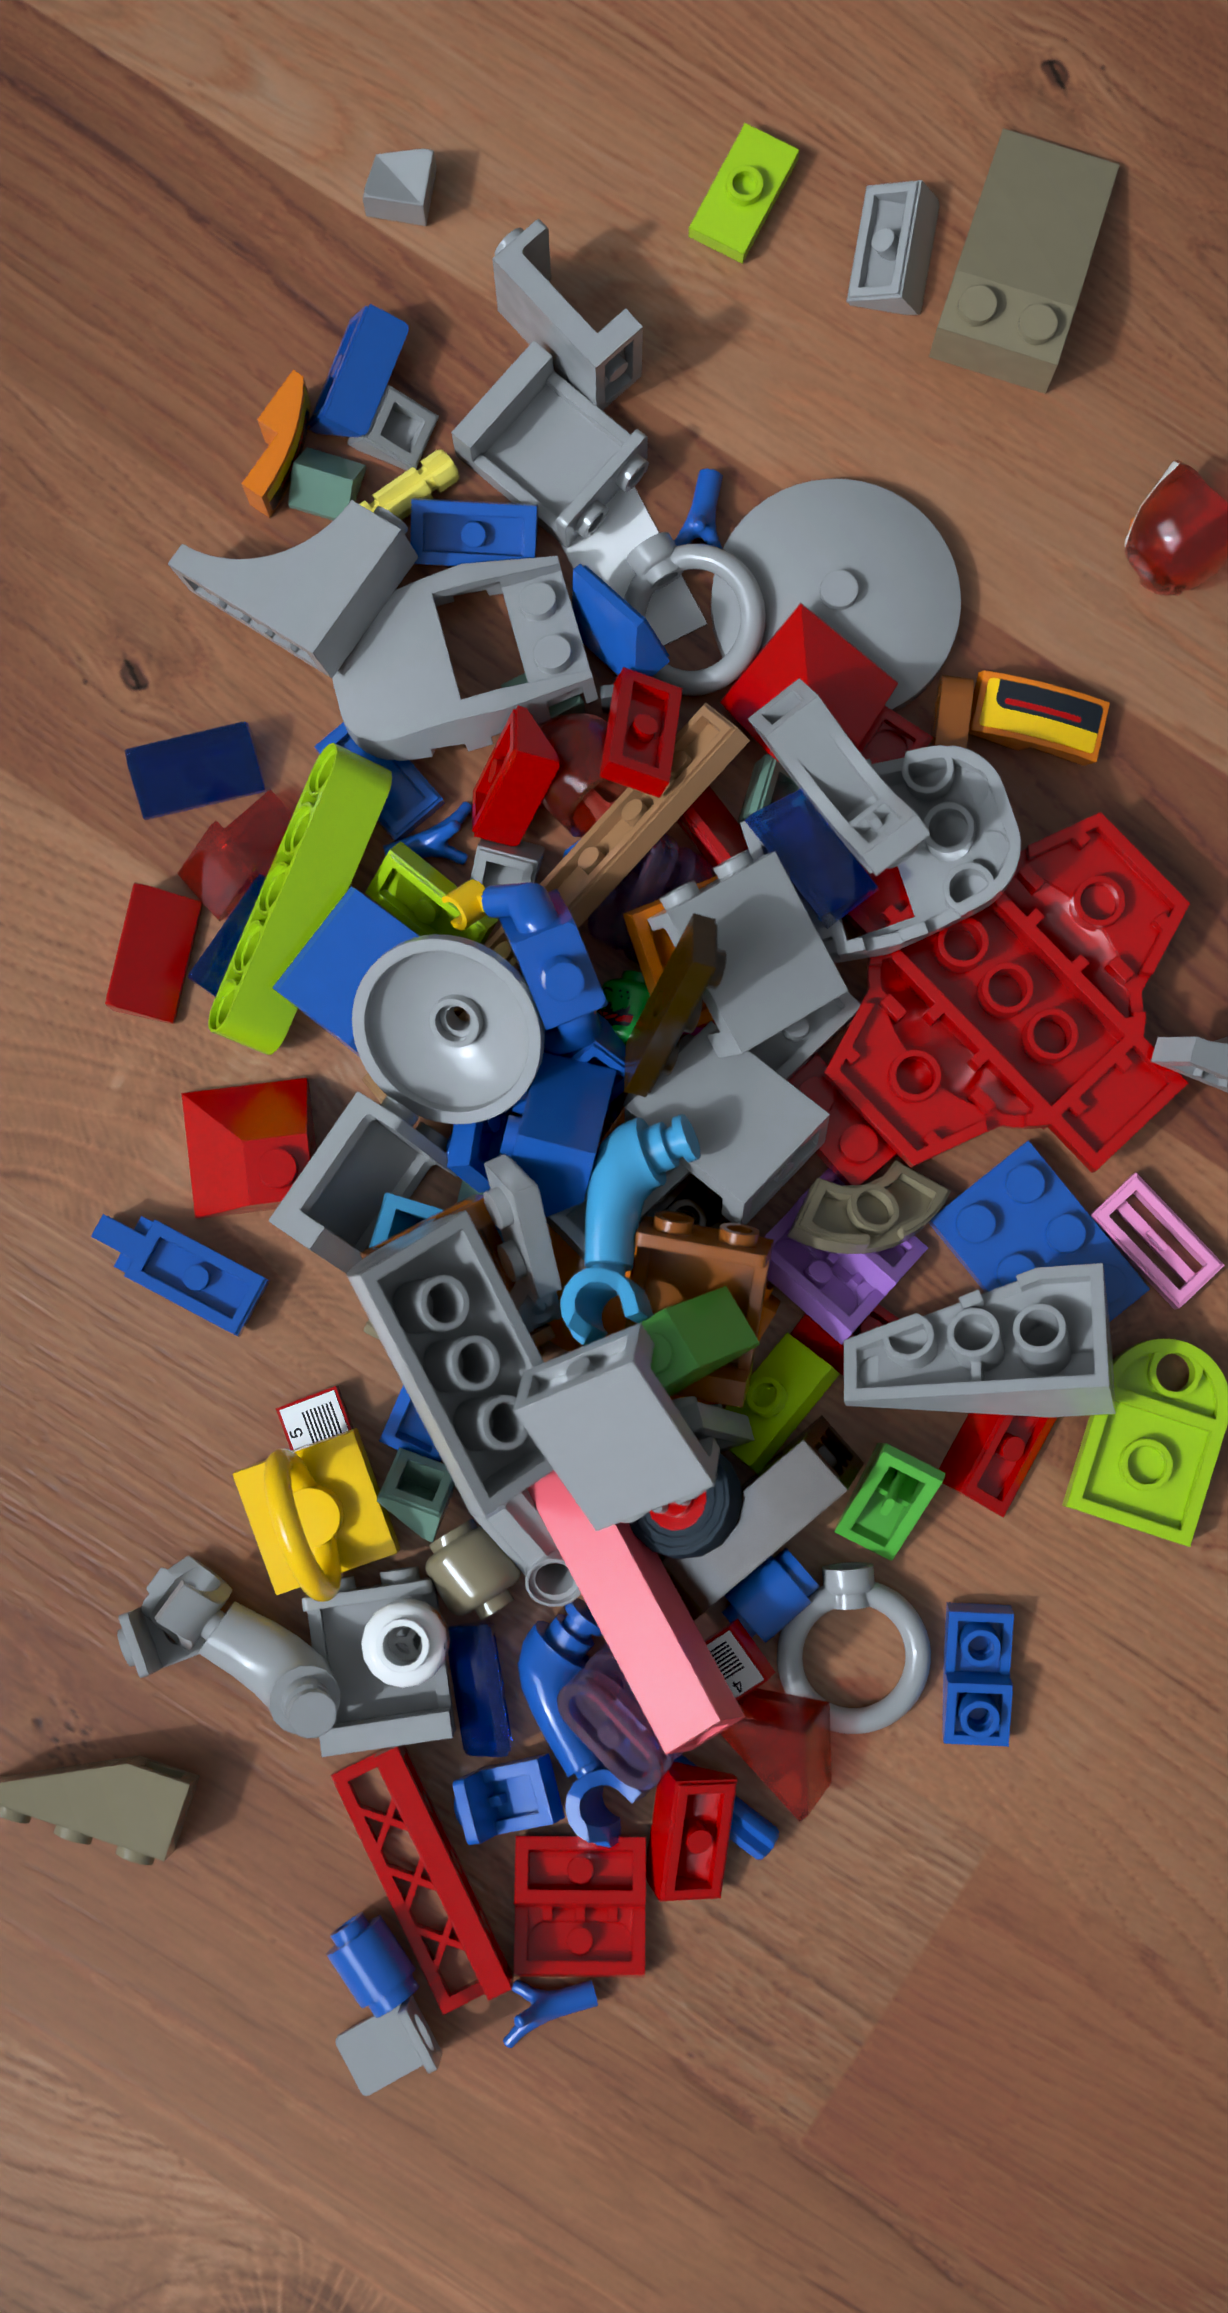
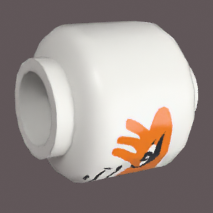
(381, 1642)

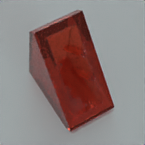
(786, 1745)

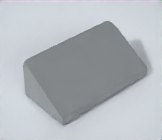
(894, 247)

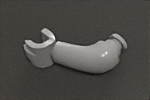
(248, 1646)

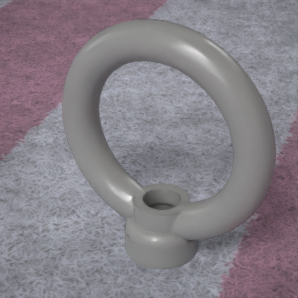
(661, 562)
(849, 1588)

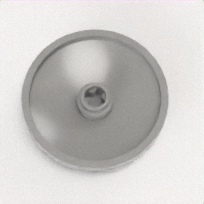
(860, 565)

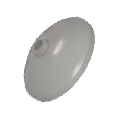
(430, 1056)

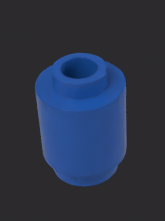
(771, 1596)
(372, 1964)

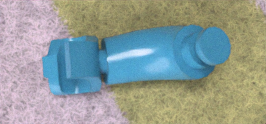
(622, 1177)

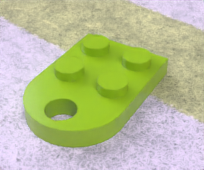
(1159, 1449)

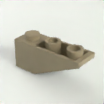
(115, 1800)

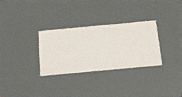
(627, 524)

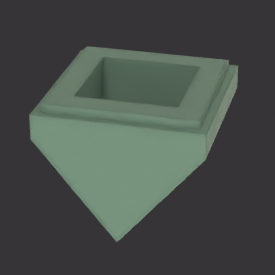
(324, 483)
(767, 785)

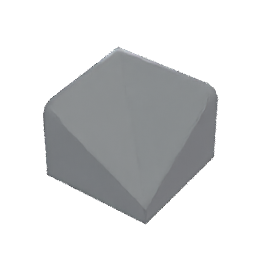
(401, 186)

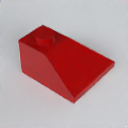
(826, 662)
(247, 1145)

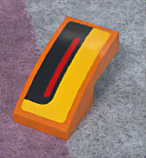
(285, 430)
(1038, 716)

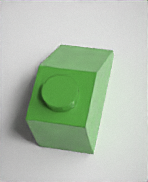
(697, 1338)

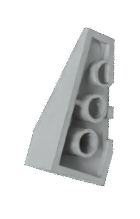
(1004, 1352)

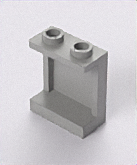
(591, 362)
(550, 447)
(774, 953)
(746, 1119)
(345, 1181)
(614, 1430)
(370, 1711)

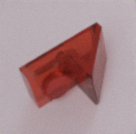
(233, 856)

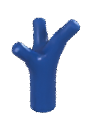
(702, 514)
(434, 840)
(548, 2006)

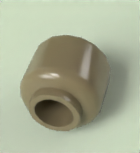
(471, 1571)

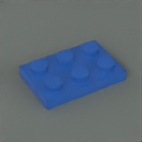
(1029, 1220)

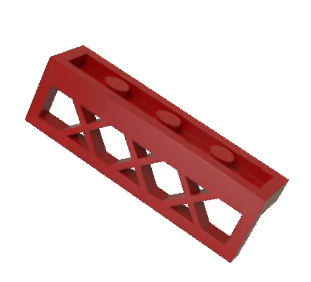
(445, 1877)

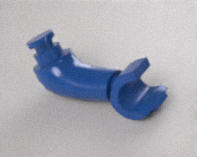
(545, 1665)

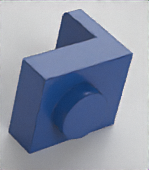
(507, 1798)

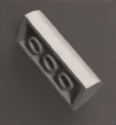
(456, 1354)

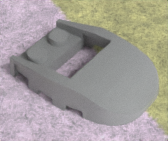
(400, 680)
(956, 867)

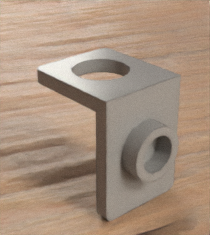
(148, 1645)
(389, 2047)

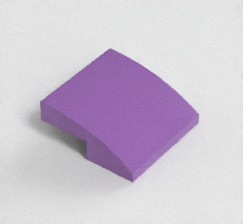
(832, 1286)

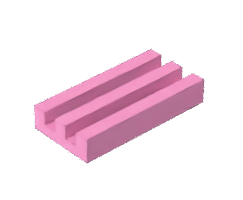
(1138, 1259)

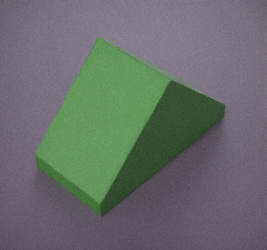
(888, 1500)

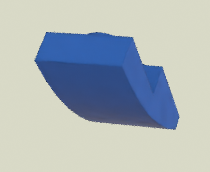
(977, 1674)

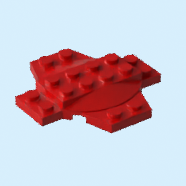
(1018, 1008)

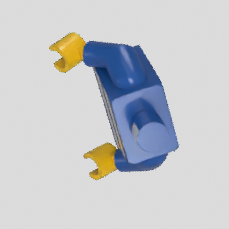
(547, 954)

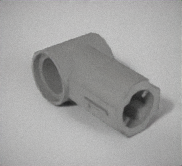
(528, 1543)

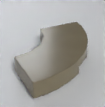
(867, 1215)

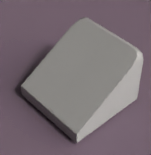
(397, 430)
(506, 864)

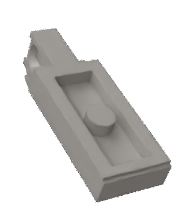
(527, 1246)

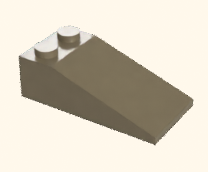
(1024, 261)

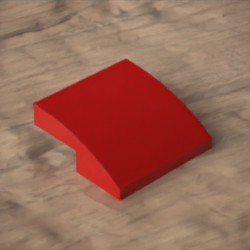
(579, 1907)

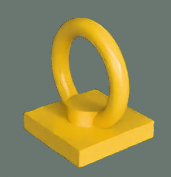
(316, 1514)

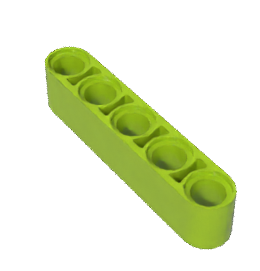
(299, 894)

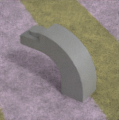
(838, 779)

